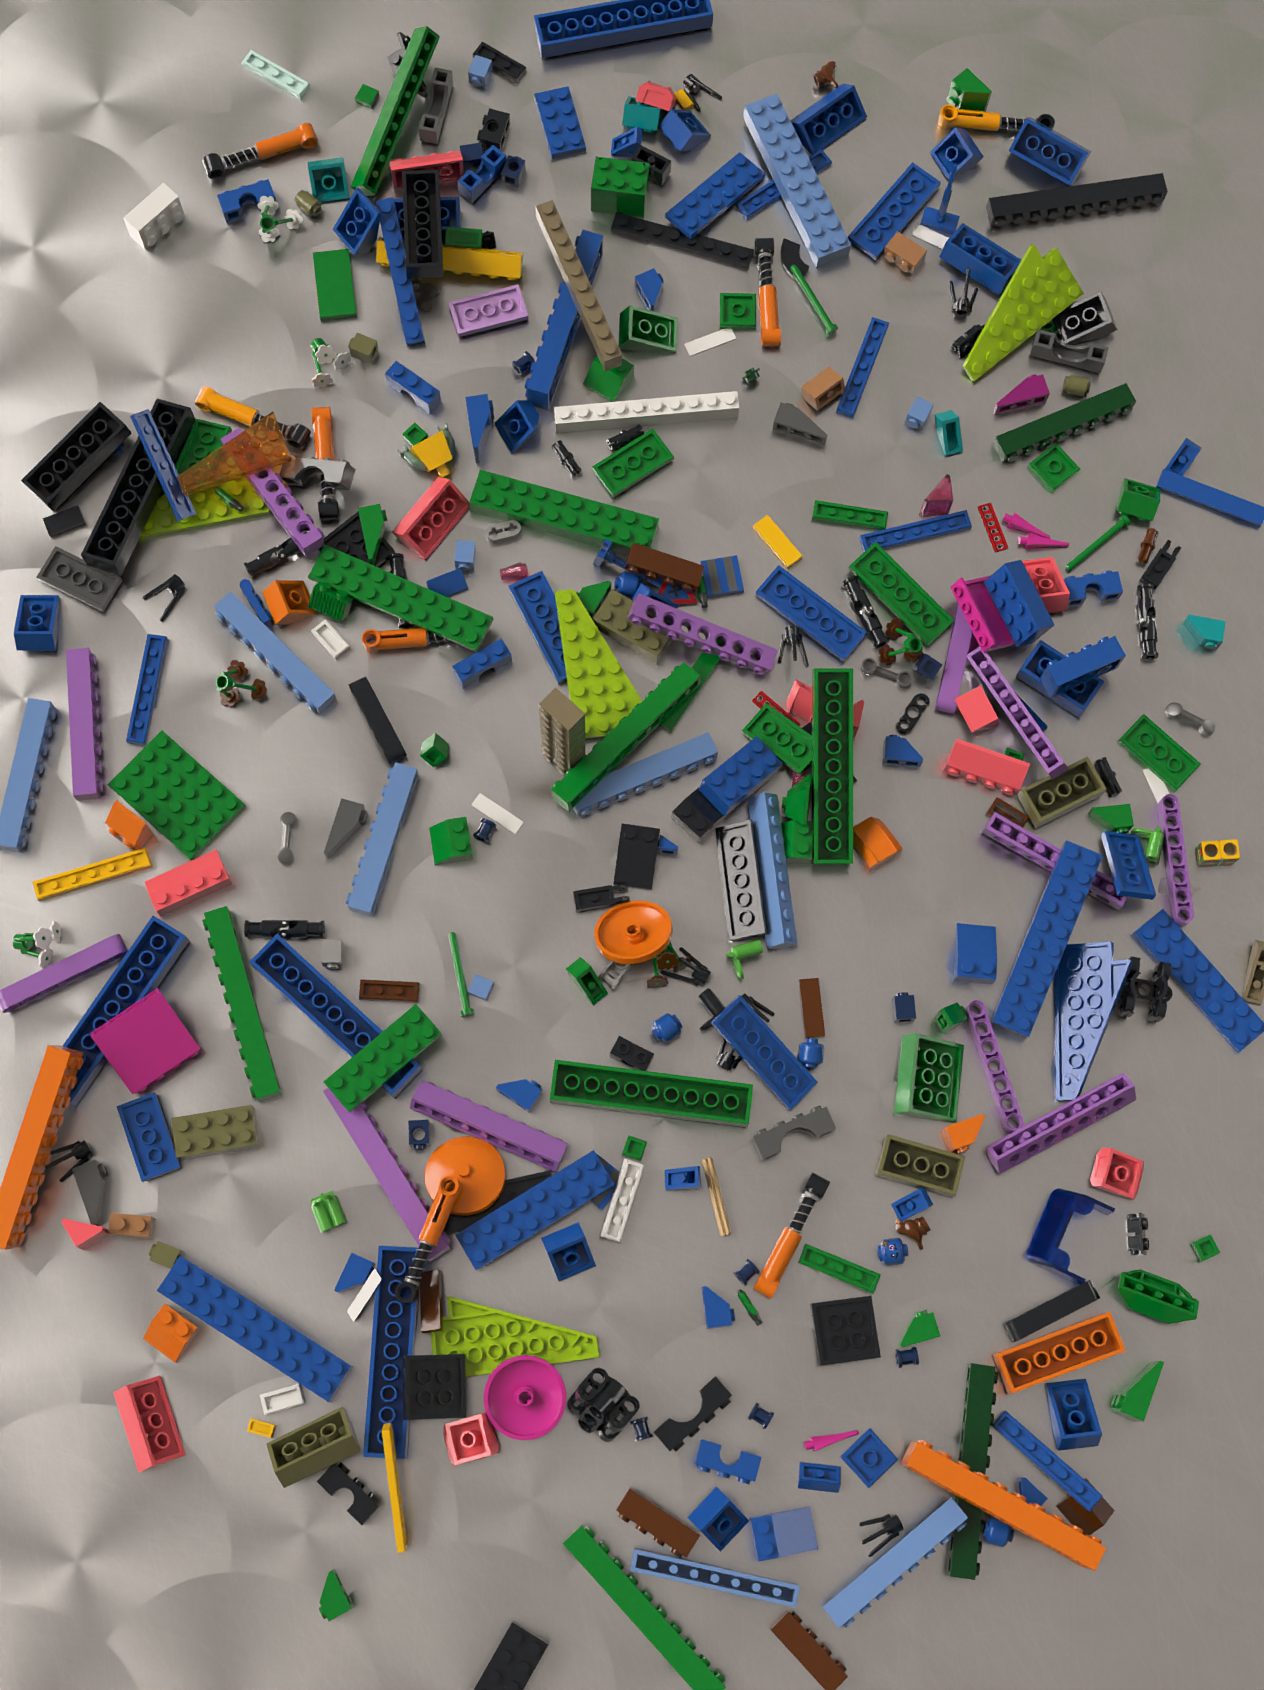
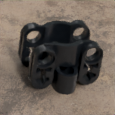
(1159, 983)
(602, 1405)

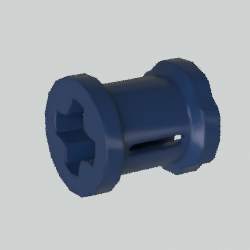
(523, 363)
(484, 830)
(746, 1272)
(906, 1357)
(760, 1415)
(641, 1429)

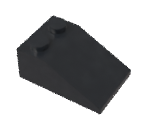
(1085, 320)
(697, 815)
(636, 856)

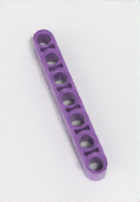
(954, 664)
(1179, 852)
(62, 973)
(993, 1076)

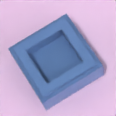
(480, 987)

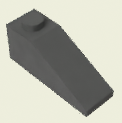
(795, 423)
(345, 824)
(91, 1186)

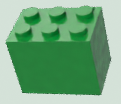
(619, 186)

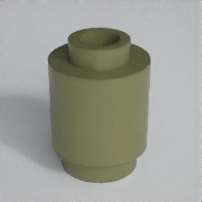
(308, 203)
(1076, 385)

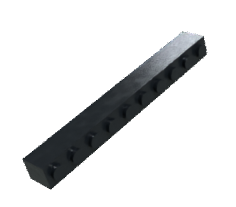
(1076, 199)

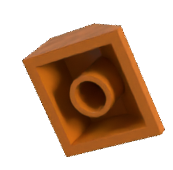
(288, 601)
(127, 826)
(962, 1134)
(171, 1332)

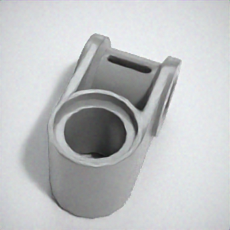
(616, 972)

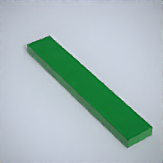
(704, 667)

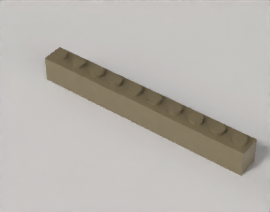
(578, 286)

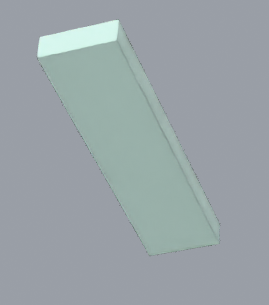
(275, 74)

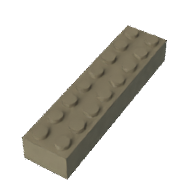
(561, 731)

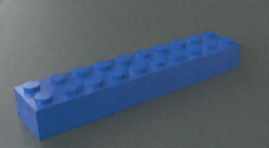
(617, 23)
(562, 327)
(1046, 939)
(132, 980)
(323, 1004)
(255, 1329)
(391, 1340)

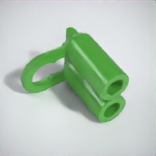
(1154, 845)
(743, 951)
(328, 1211)

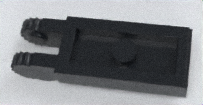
(1160, 565)
(599, 897)

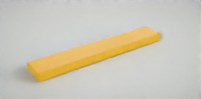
(92, 874)
(394, 1487)

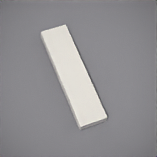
(622, 1200)

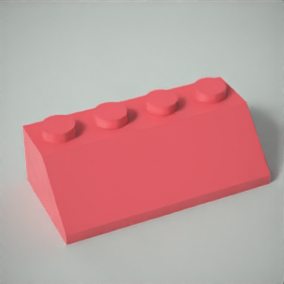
(449, 166)
(432, 517)
(986, 767)
(187, 883)
(149, 1423)

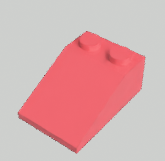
(1048, 583)

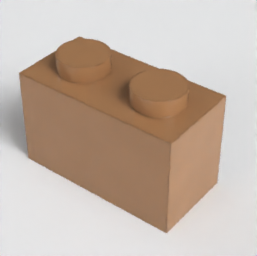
(904, 253)
(823, 388)
(131, 1225)

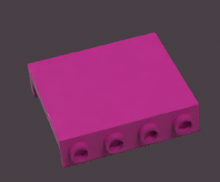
(981, 614)
(145, 1041)

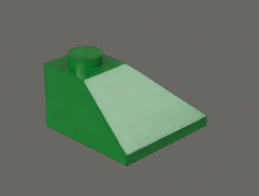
(798, 801)

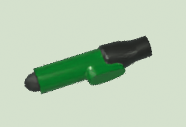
(229, 500)
(701, 593)
(753, 1313)

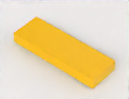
(777, 541)

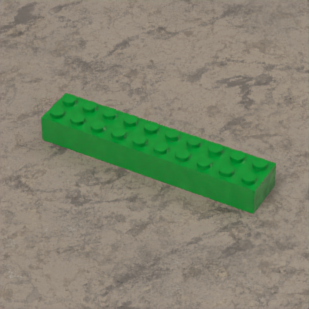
(561, 513)
(832, 765)
(651, 1093)

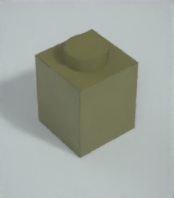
(363, 348)
(164, 1254)

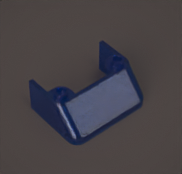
(1045, 1241)

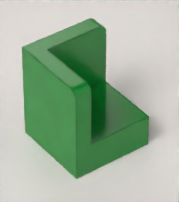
(434, 750)

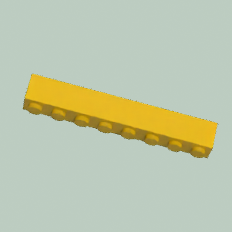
(471, 260)

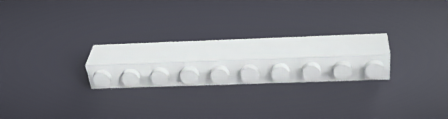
(646, 412)

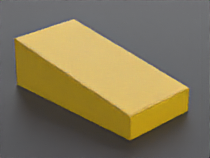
(683, 100)
(261, 1428)

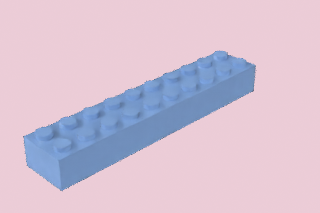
(796, 180)

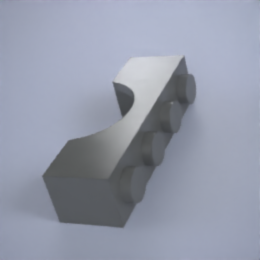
(432, 120)
(1087, 357)
(336, 473)
(817, 1123)

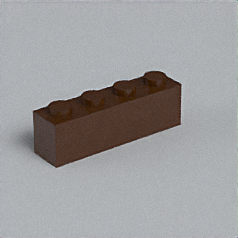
(664, 567)
(658, 1523)
(808, 1652)

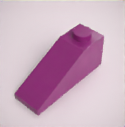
(1028, 393)

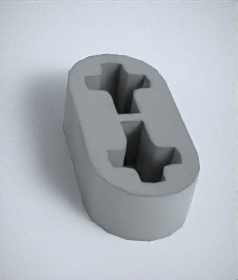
(504, 532)

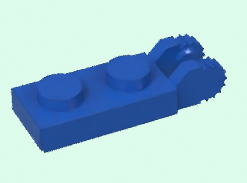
(255, 602)

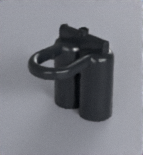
(713, 1005)

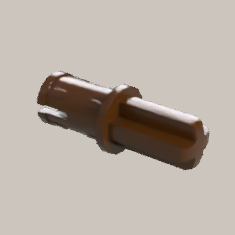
(1147, 545)

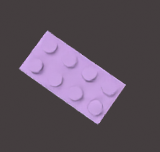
(488, 310)

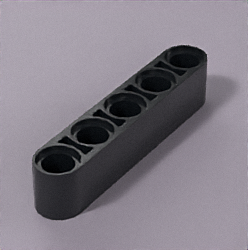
(377, 720)
(1052, 1310)

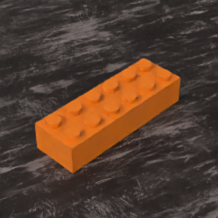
(1059, 1352)

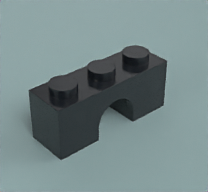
(363, 1505)

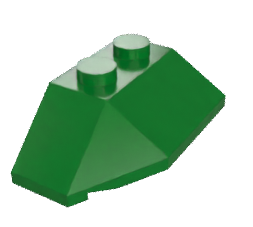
(1157, 1297)

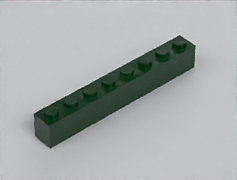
(1064, 423)

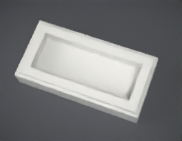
(330, 639)
(282, 1399)

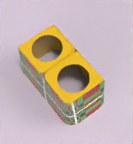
(1216, 860)

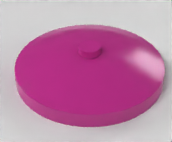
(524, 1397)

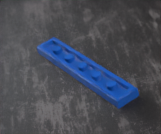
(770, 192)
(862, 367)
(162, 464)
(1211, 497)
(917, 531)
(146, 689)
(1047, 1461)

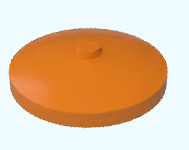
(633, 932)
(475, 1166)

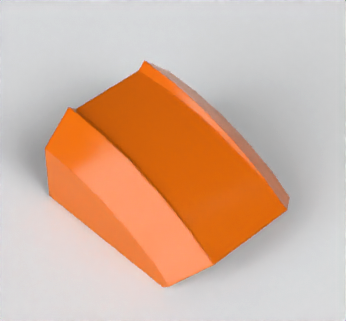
(874, 842)

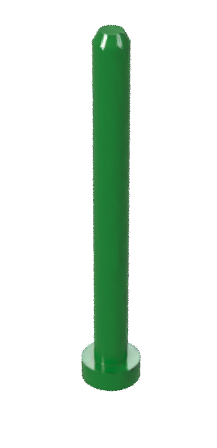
(831, 328)
(1124, 521)
(467, 1011)

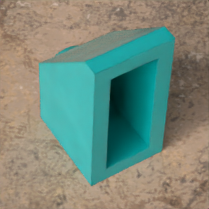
(949, 432)
(1205, 630)

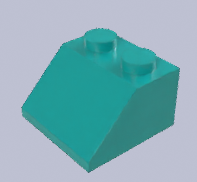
(641, 115)
(328, 179)

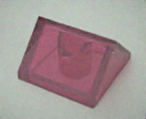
(939, 500)

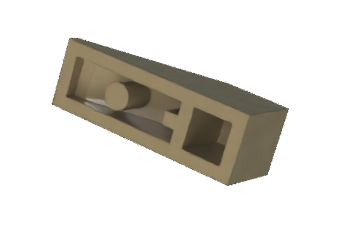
(1254, 981)

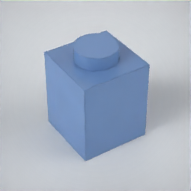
(480, 71)
(919, 413)
(465, 555)

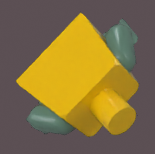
(432, 452)

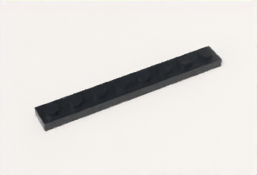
(676, 239)

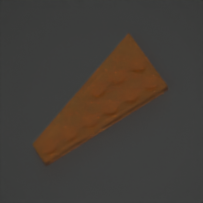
(246, 454)

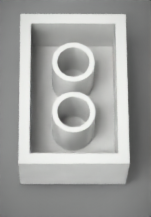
(154, 216)

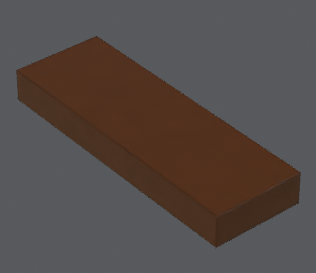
(389, 991)
(811, 1008)
(431, 1301)

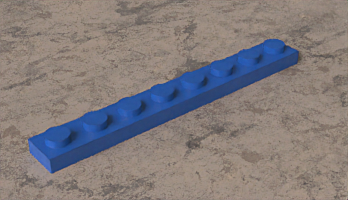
(396, 258)

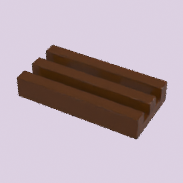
(1011, 809)

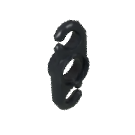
(912, 705)

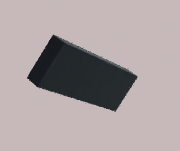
(500, 62)

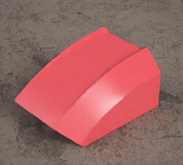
(656, 95)
(800, 701)
(1117, 1173)
(470, 1439)

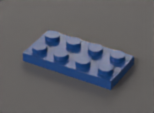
(560, 122)
(1128, 865)
(148, 1137)

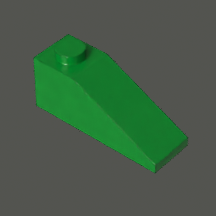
(373, 528)

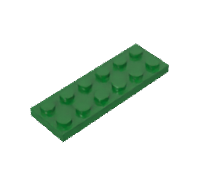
(901, 594)
(382, 1058)

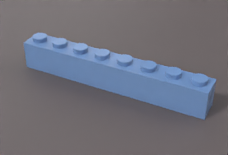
(275, 653)
(649, 772)
(25, 773)
(382, 839)
(773, 870)
(895, 1562)
(715, 1577)

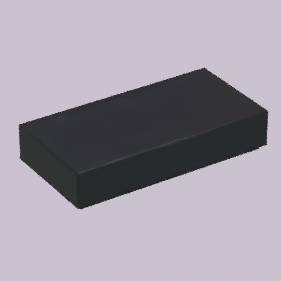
(64, 521)

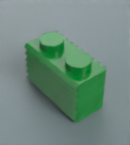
(330, 601)

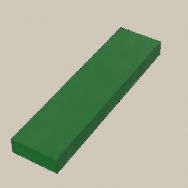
(850, 515)
(839, 1268)

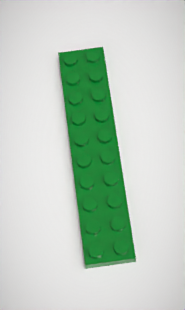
(401, 598)

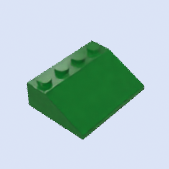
(929, 1078)

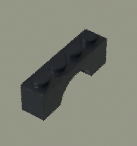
(673, 1432)

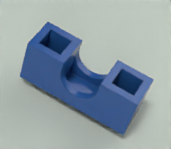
(474, 183)
(232, 201)
(403, 379)
(1106, 584)
(492, 656)
(744, 1468)

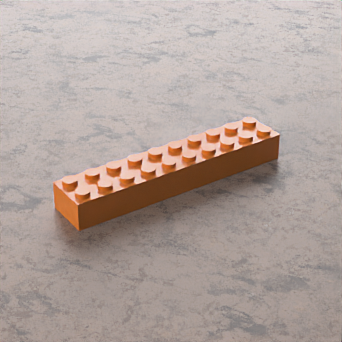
(35, 1141)
(1004, 1506)

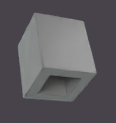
(331, 953)

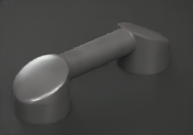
(870, 666)
(1206, 726)
(285, 855)

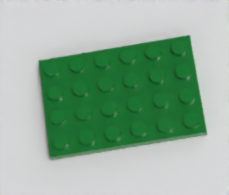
(176, 795)

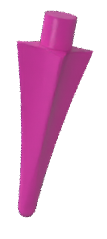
(1018, 523)
(1036, 541)
(819, 1442)

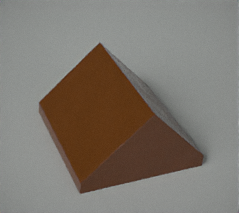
(1080, 1517)

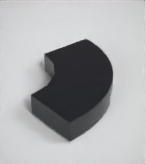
(791, 256)

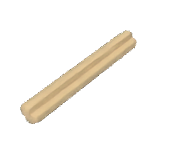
(716, 1196)

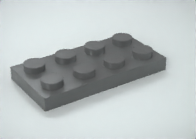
(78, 580)

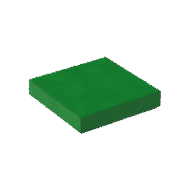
(737, 311)
(1054, 467)

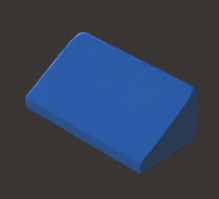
(448, 583)
(819, 1477)

